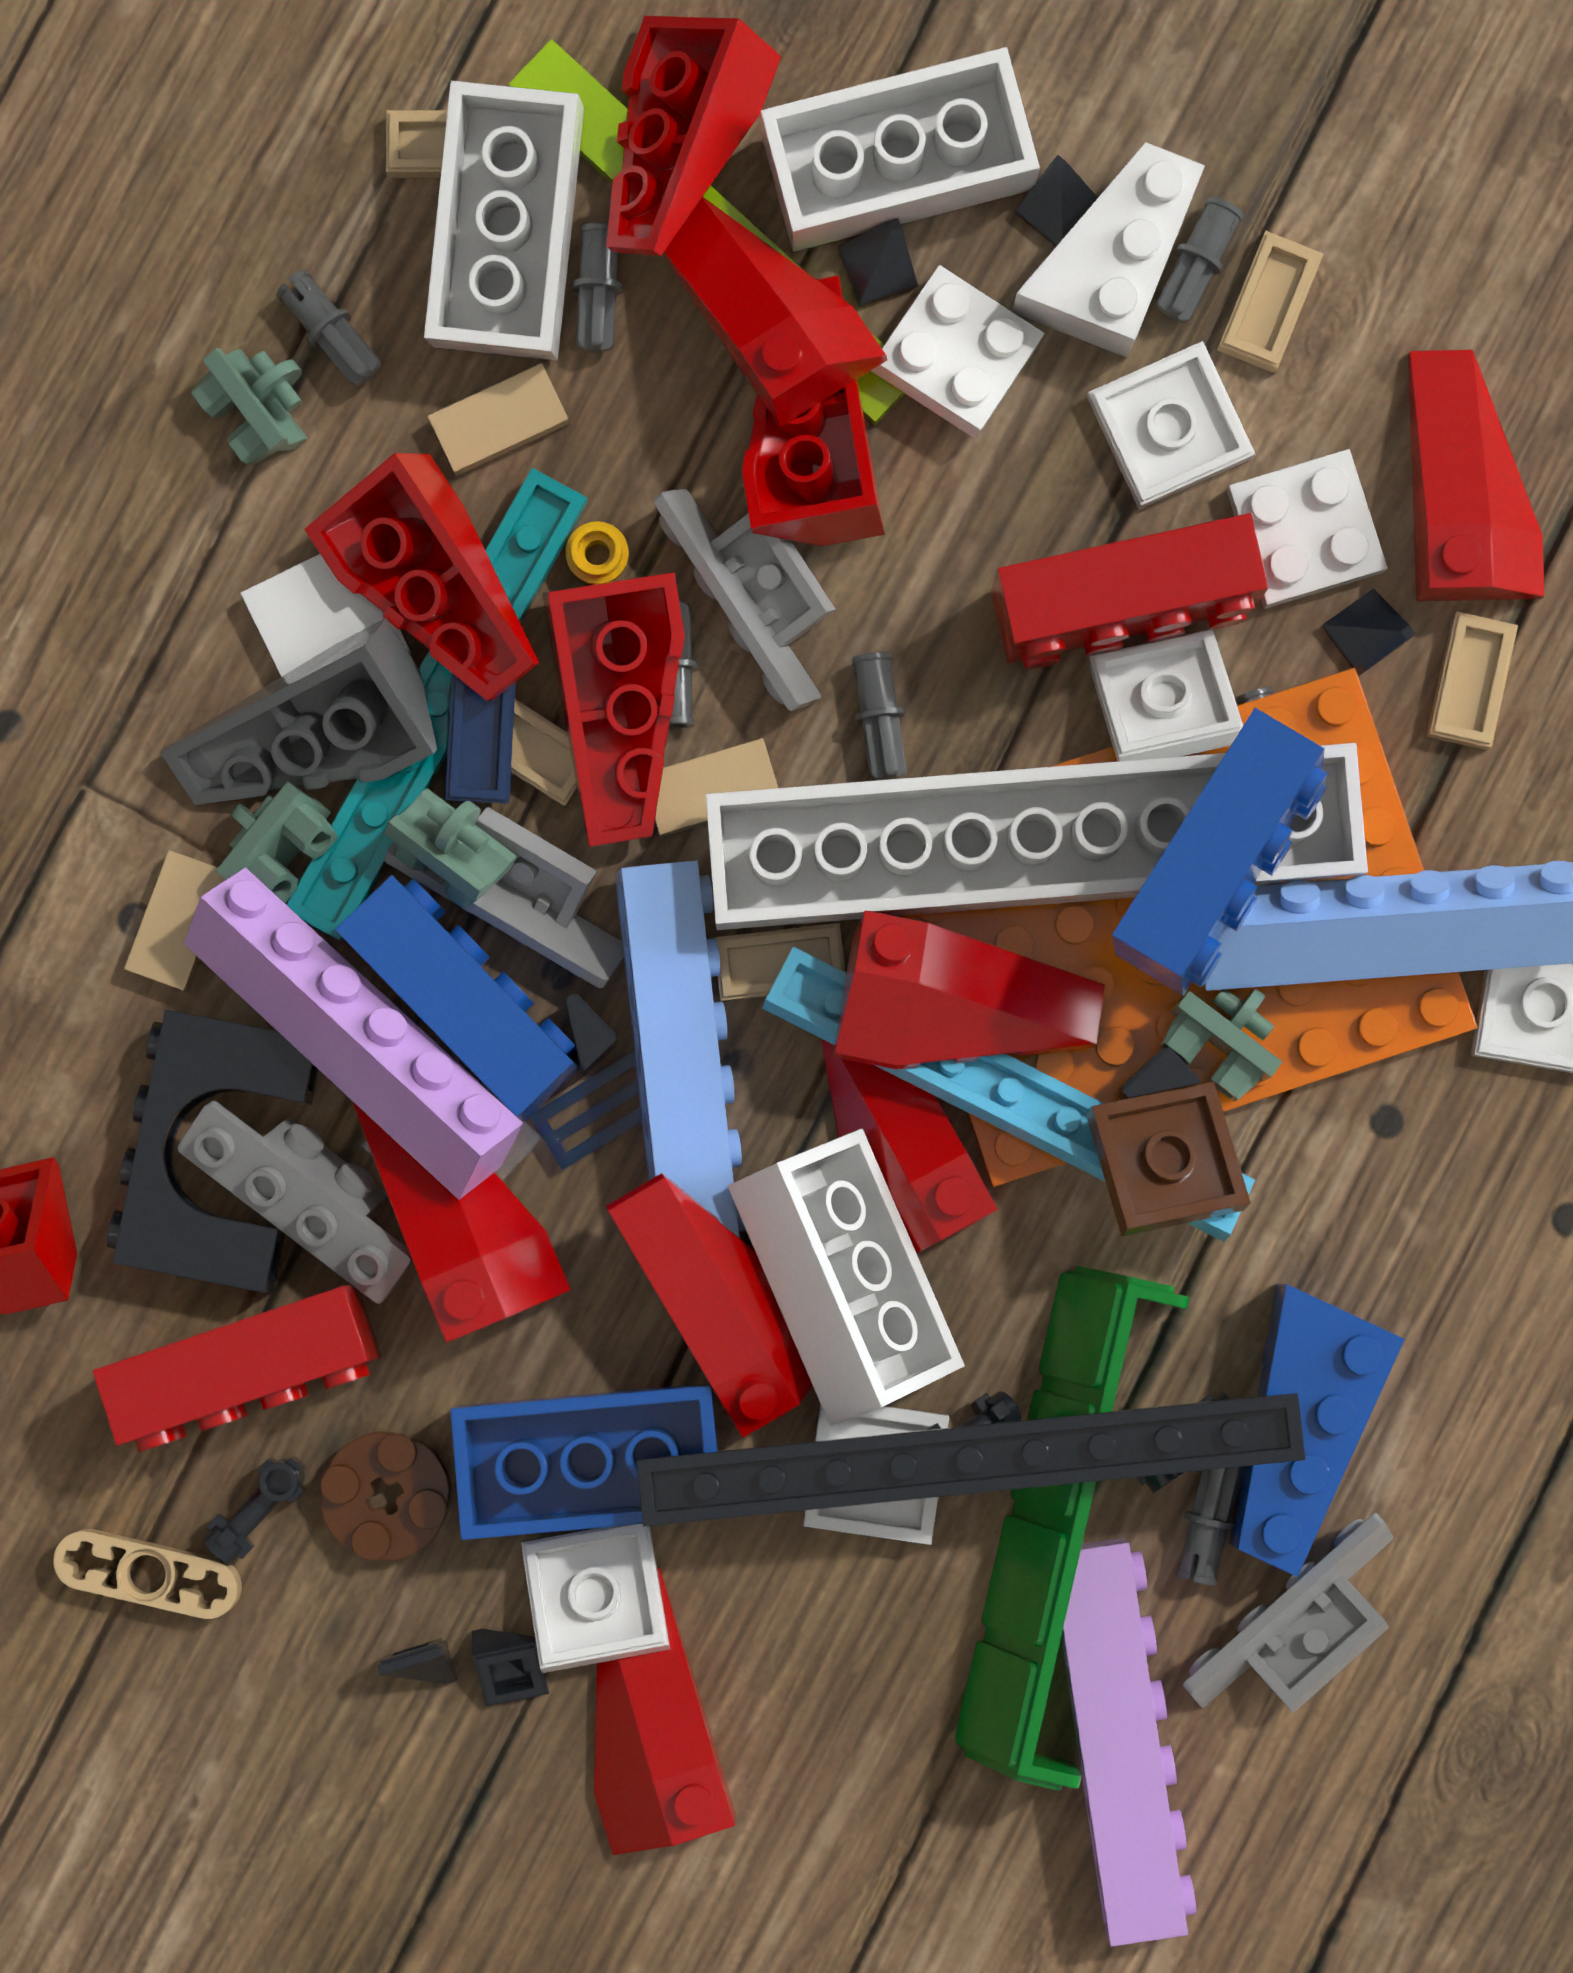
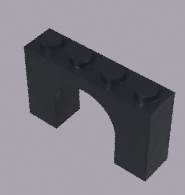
(159, 1222)

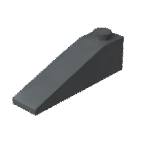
(327, 721)

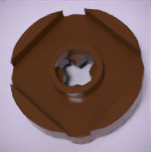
(375, 1532)

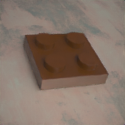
(1167, 1158)

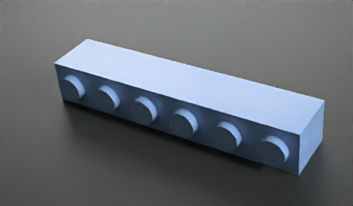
(1401, 926)
(679, 1032)

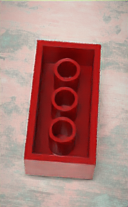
(1129, 590)
(235, 1364)

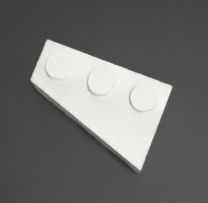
(1114, 256)

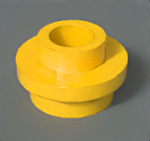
(592, 534)

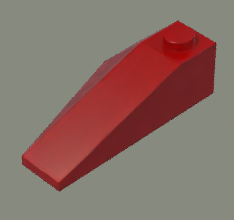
(773, 317)
(814, 473)
(1469, 502)
(616, 681)
(943, 996)
(472, 1254)
(716, 1301)

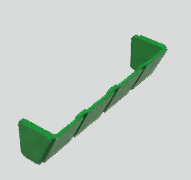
(1046, 1534)

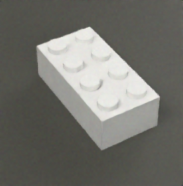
(899, 149)
(504, 220)
(846, 1277)

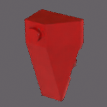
(690, 104)
(420, 561)
(914, 1148)
(35, 1237)
(655, 1750)

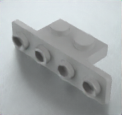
(760, 588)
(537, 901)
(303, 1193)
(1307, 1630)

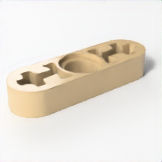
(105, 1547)

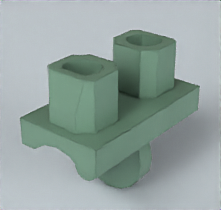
(261, 394)
(276, 836)
(450, 845)
(1245, 1059)

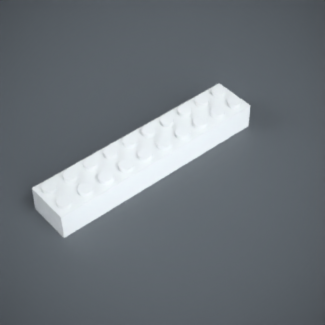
(988, 839)

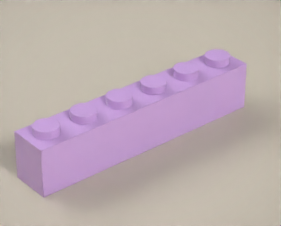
(352, 1033)
(1120, 1749)

